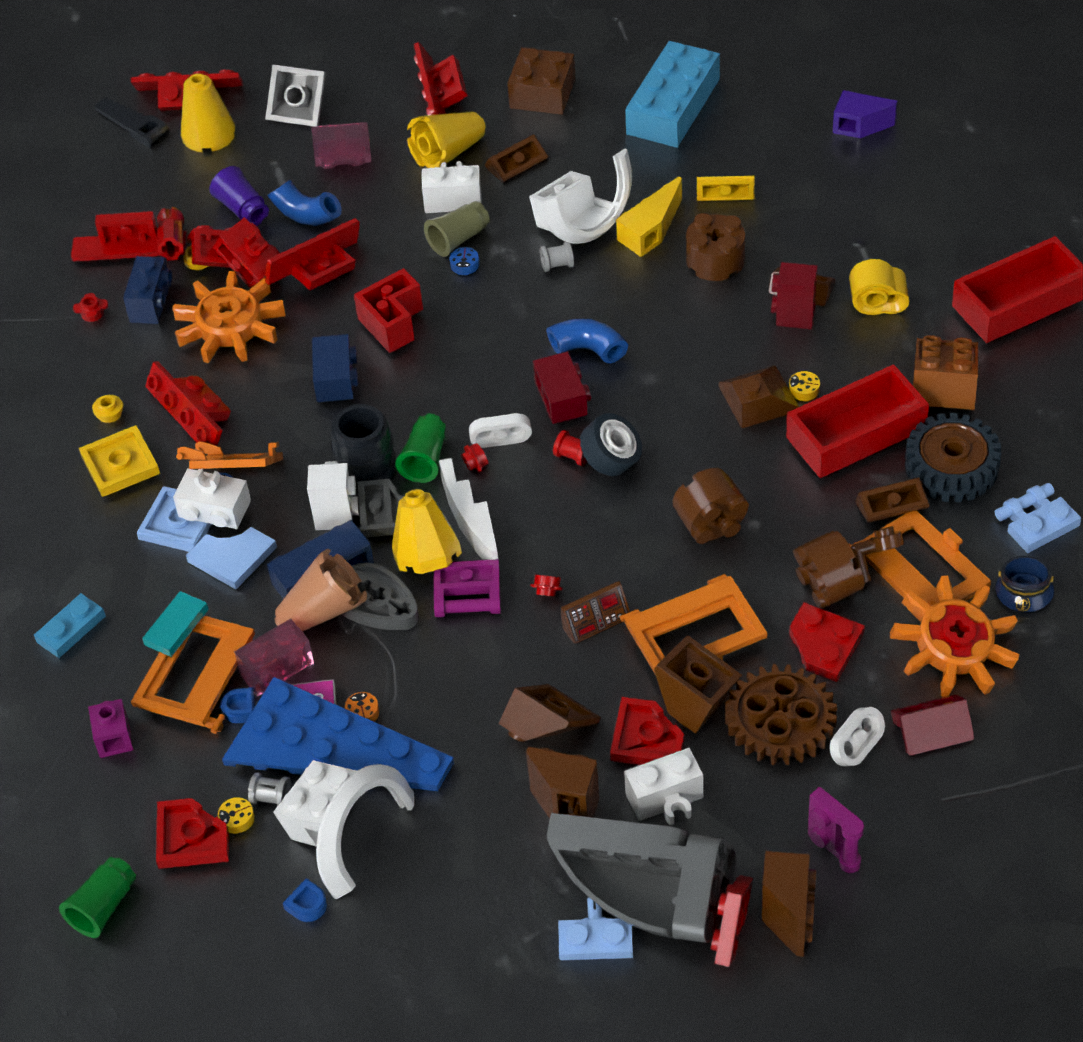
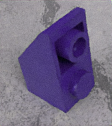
(863, 114)

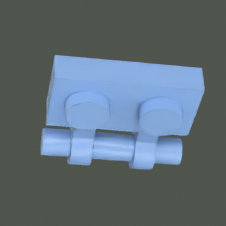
(1041, 525)

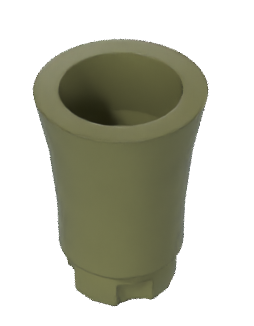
(455, 227)

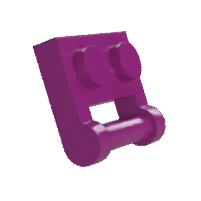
(467, 579)
(829, 825)

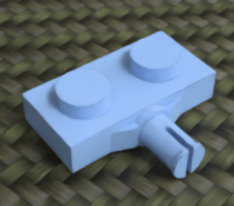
(595, 937)

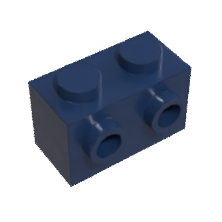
(147, 289)
(333, 367)

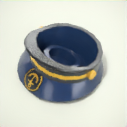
(1025, 584)

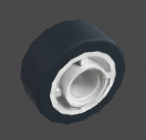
(611, 444)

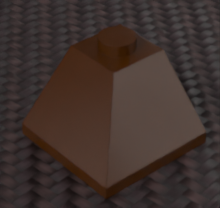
(758, 396)
(694, 683)
(543, 712)

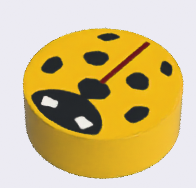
(804, 386)
(236, 814)

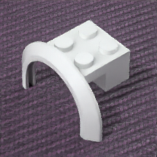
(574, 212)
(320, 804)

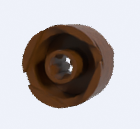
(715, 246)
(711, 505)
(828, 568)

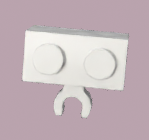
(450, 187)
(331, 495)
(212, 498)
(664, 786)

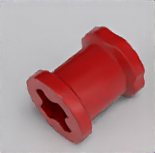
(569, 447)

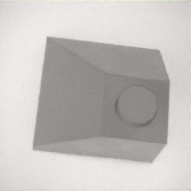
(295, 95)

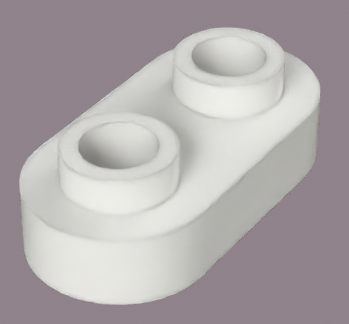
(500, 430)
(855, 739)

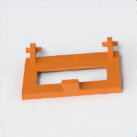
(218, 459)
(905, 576)
(716, 596)
(210, 682)

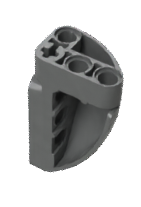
(646, 872)

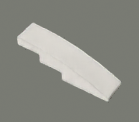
(471, 517)

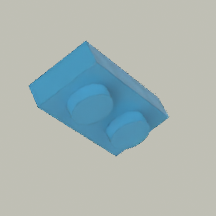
(69, 625)

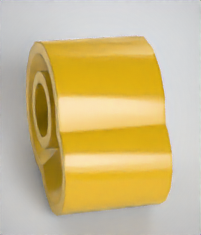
(878, 288)

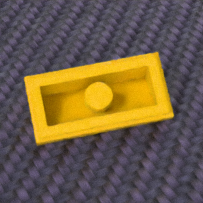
(725, 188)

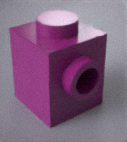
(110, 728)

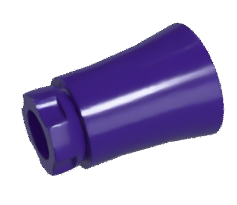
(238, 195)

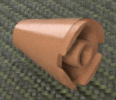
(321, 593)

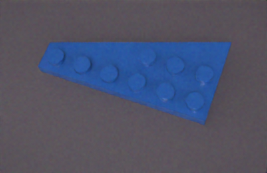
(297, 727)

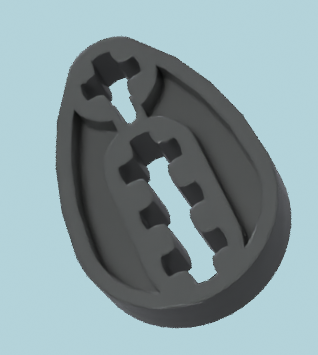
(396, 598)

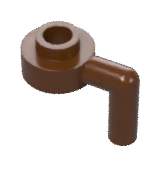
(883, 540)

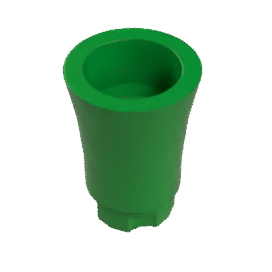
(422, 450)
(98, 897)

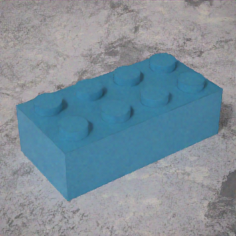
(672, 94)

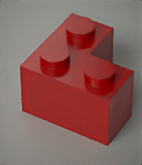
(388, 307)

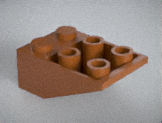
(946, 371)

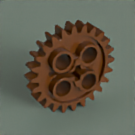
(780, 714)

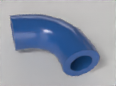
(305, 209)
(587, 335)

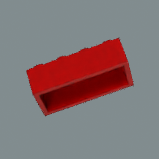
(1019, 289)
(856, 420)

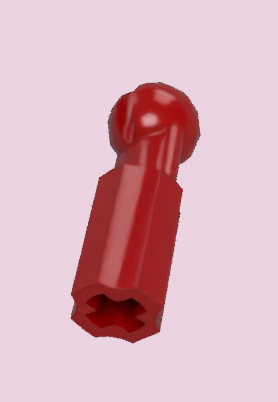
(170, 233)

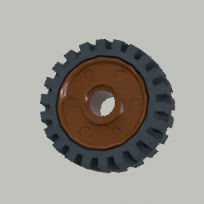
(953, 457)

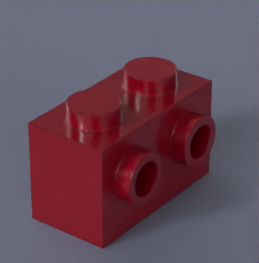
(795, 295)
(561, 387)

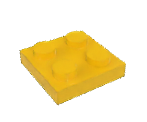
(119, 461)

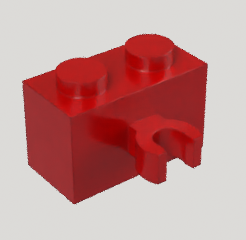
(245, 251)

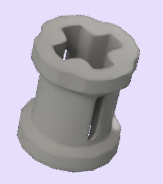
(556, 256)
(268, 789)

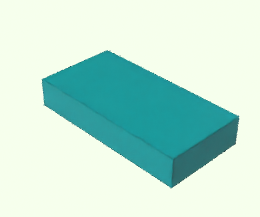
(175, 624)

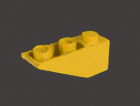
(649, 221)

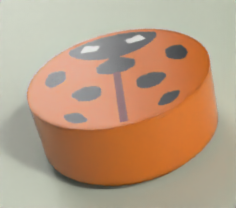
(363, 705)

